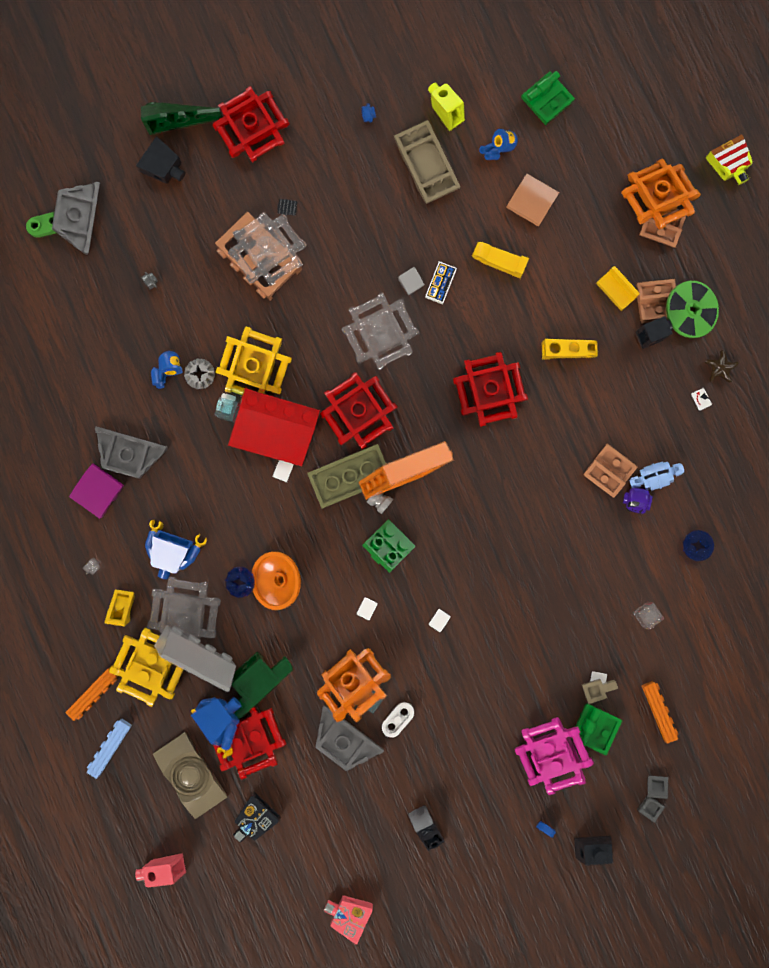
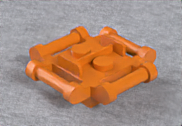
(661, 190)
(353, 685)

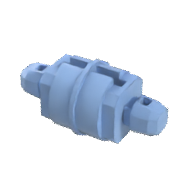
(657, 475)

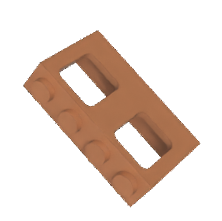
(223, 252)

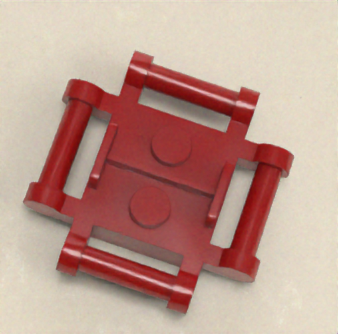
(250, 123)
(490, 388)
(358, 410)
(252, 741)

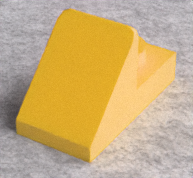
(120, 608)

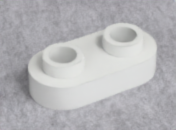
(398, 719)

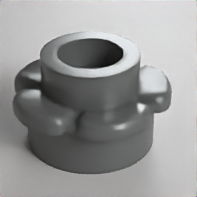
(149, 280)

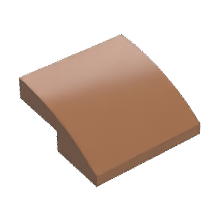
(532, 200)
(667, 235)
(653, 299)
(610, 470)

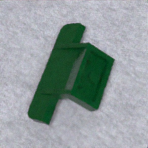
(257, 680)

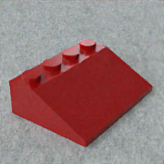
(273, 427)

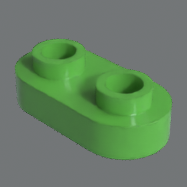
(44, 225)

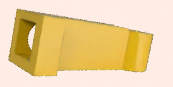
(500, 259)
(569, 348)

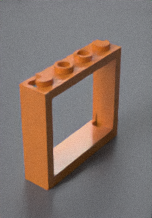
(405, 470)

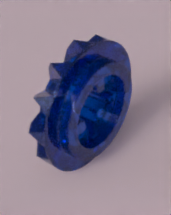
(705, 540)
(245, 576)

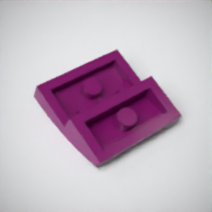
(96, 491)

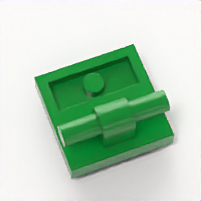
(548, 97)
(388, 546)
(597, 728)

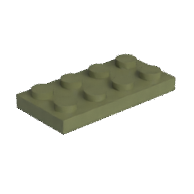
(341, 478)

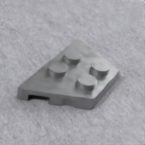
(75, 214)
(127, 453)
(344, 742)

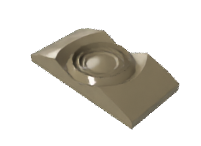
(426, 162)
(189, 775)

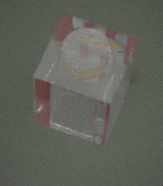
(648, 615)

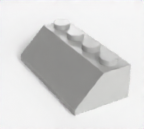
(195, 657)

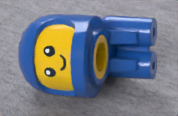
(501, 142)
(168, 366)

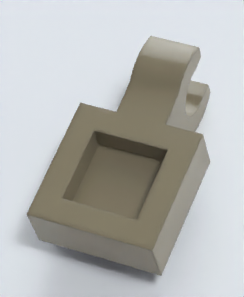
(595, 690)

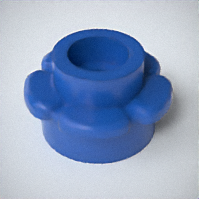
(368, 113)

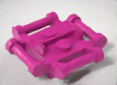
(554, 755)

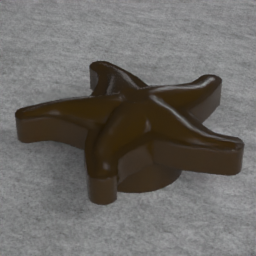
(721, 367)

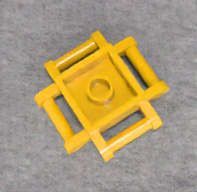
(252, 363)
(145, 669)

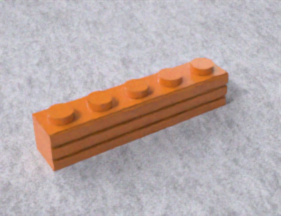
(91, 695)
(660, 712)

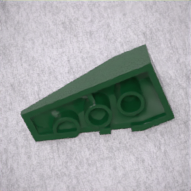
(167, 116)

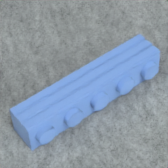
(108, 748)

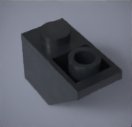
(426, 828)

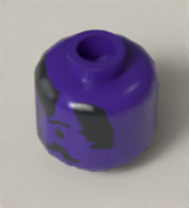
(637, 500)

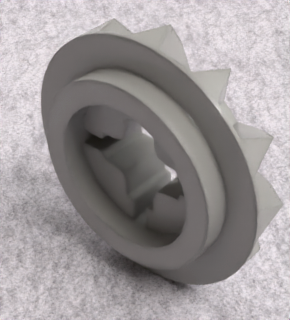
(206, 378)

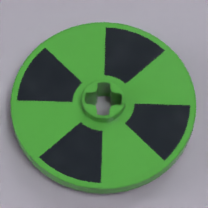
(697, 296)

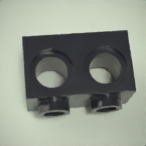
(654, 332)

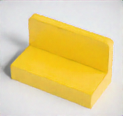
(618, 288)

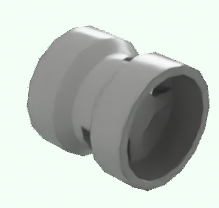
(381, 502)

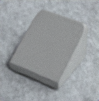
(411, 281)

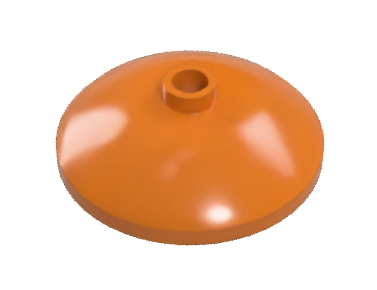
(269, 586)

